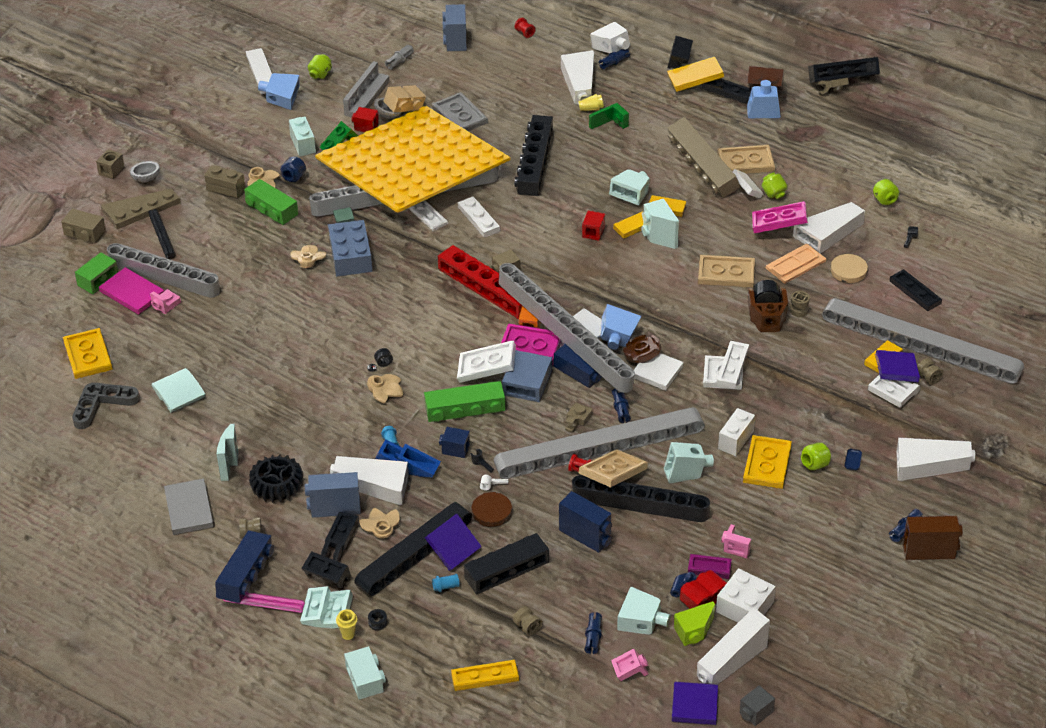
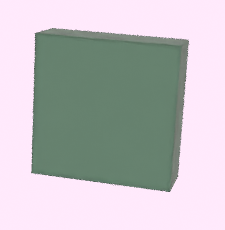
(343, 215)

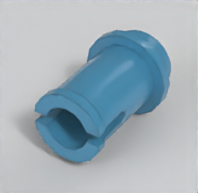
(389, 433)
(445, 582)

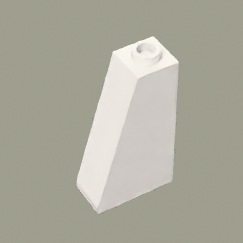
(578, 74)
(829, 226)
(932, 457)
(376, 477)
(735, 648)

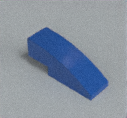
(418, 462)

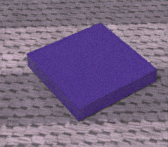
(897, 366)
(453, 542)
(694, 703)

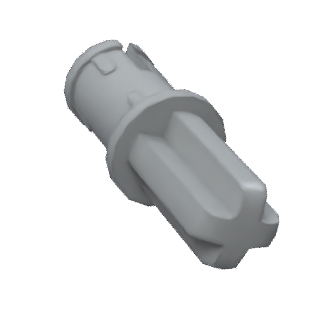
(399, 56)

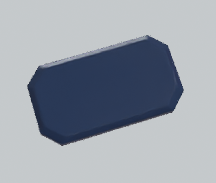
(853, 459)

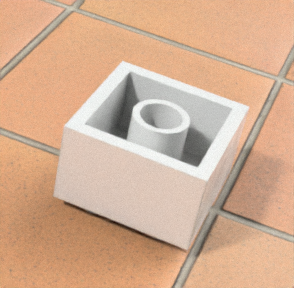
(743, 594)

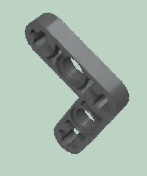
(93, 395)

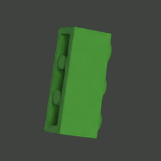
(271, 201)

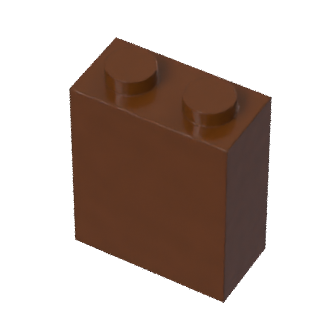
(758, 74)
(931, 537)

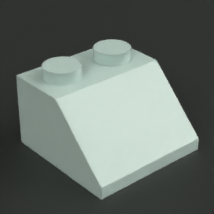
(660, 224)

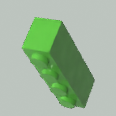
(464, 401)

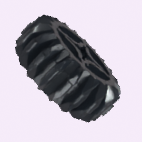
(276, 478)

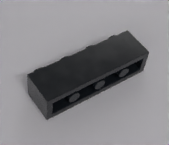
(844, 69)
(506, 563)

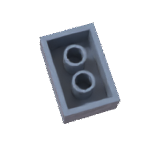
(350, 248)

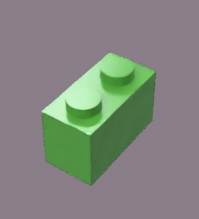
(96, 272)

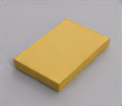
(695, 74)
(87, 353)
(767, 461)

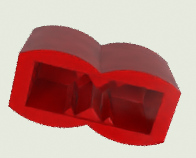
(702, 589)

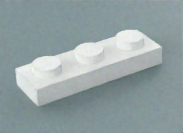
(478, 217)
(732, 364)

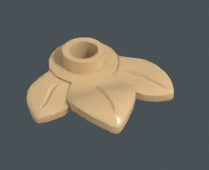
(267, 176)
(308, 255)
(384, 387)
(379, 523)

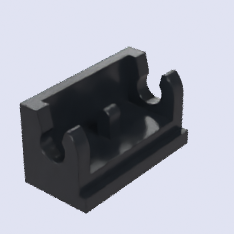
(680, 52)
(326, 569)

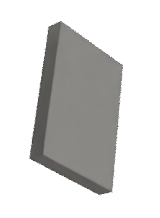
(460, 111)
(188, 506)

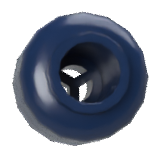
(293, 169)

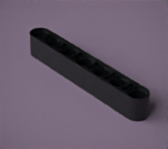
(644, 499)
(406, 553)

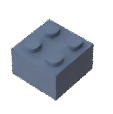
(454, 28)

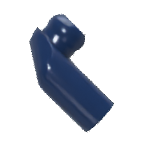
(679, 581)

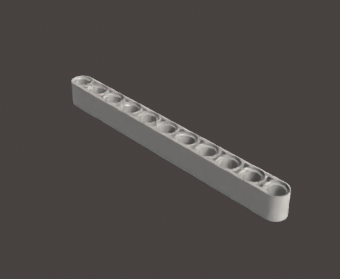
(354, 197)
(566, 328)
(923, 340)
(598, 442)

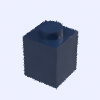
(455, 442)

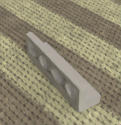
(365, 90)

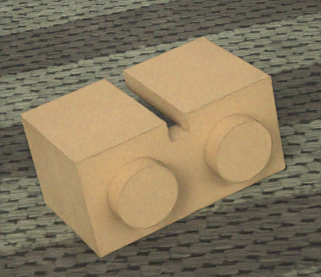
(404, 99)

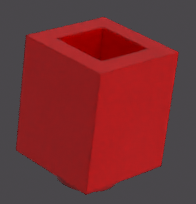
(365, 119)
(593, 225)

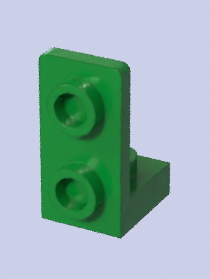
(610, 113)
(338, 136)

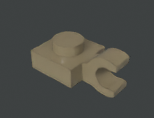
(836, 84)
(577, 415)

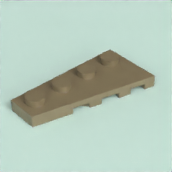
(136, 208)

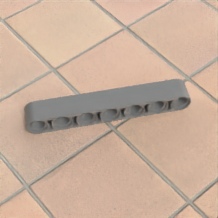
(165, 270)

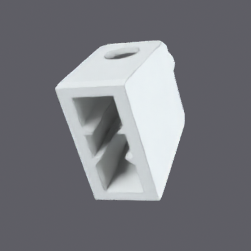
(610, 38)

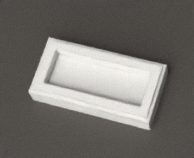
(747, 184)

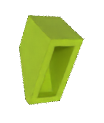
(694, 623)

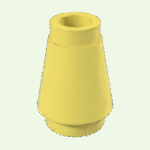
(591, 103)
(347, 623)

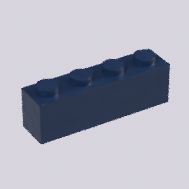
(244, 566)

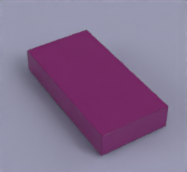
(701, 563)

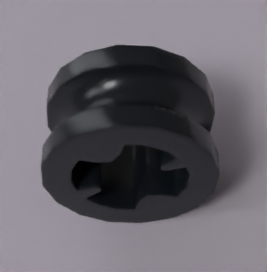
(383, 352)
(377, 625)

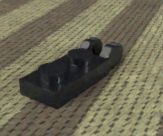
(340, 534)

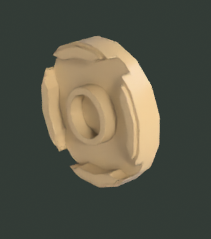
(849, 268)

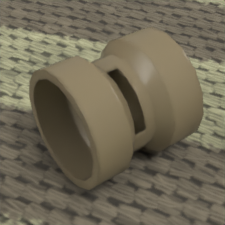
(799, 303)
(930, 371)
(251, 525)
(530, 623)

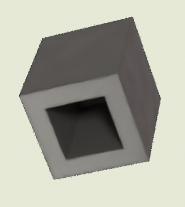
(757, 705)

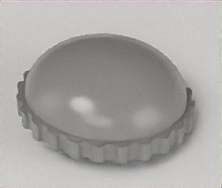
(384, 110)
(145, 171)

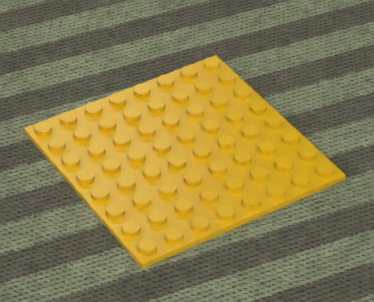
(412, 158)

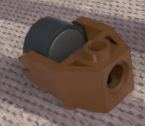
(767, 305)

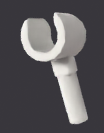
(487, 481)

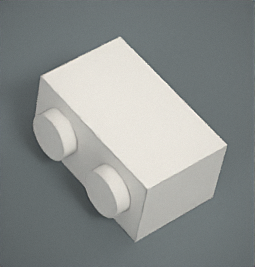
(736, 432)

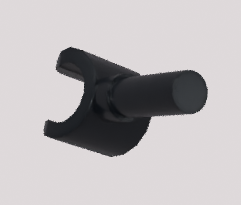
(912, 232)
(478, 459)

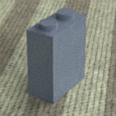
(528, 377)
(333, 494)

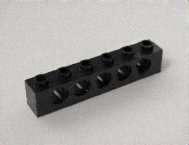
(534, 155)

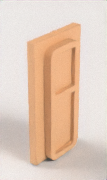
(795, 263)

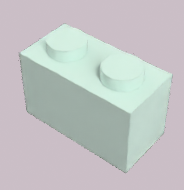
(302, 136)
(364, 672)

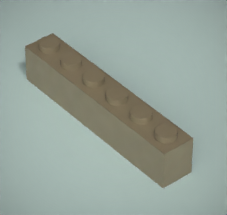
(703, 157)

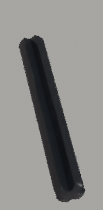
(161, 234)

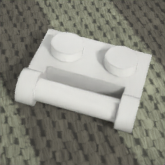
(893, 390)

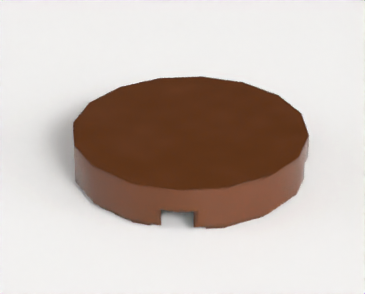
(642, 349)
(491, 509)

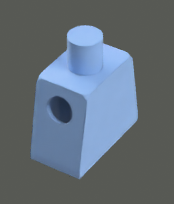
(281, 89)
(763, 101)
(618, 326)

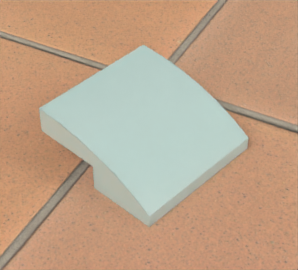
(178, 390)
(227, 452)
(323, 606)

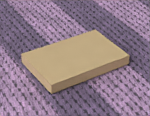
(748, 158)
(726, 271)
(613, 468)

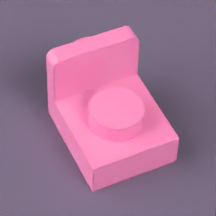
(165, 301)
(736, 544)
(630, 664)

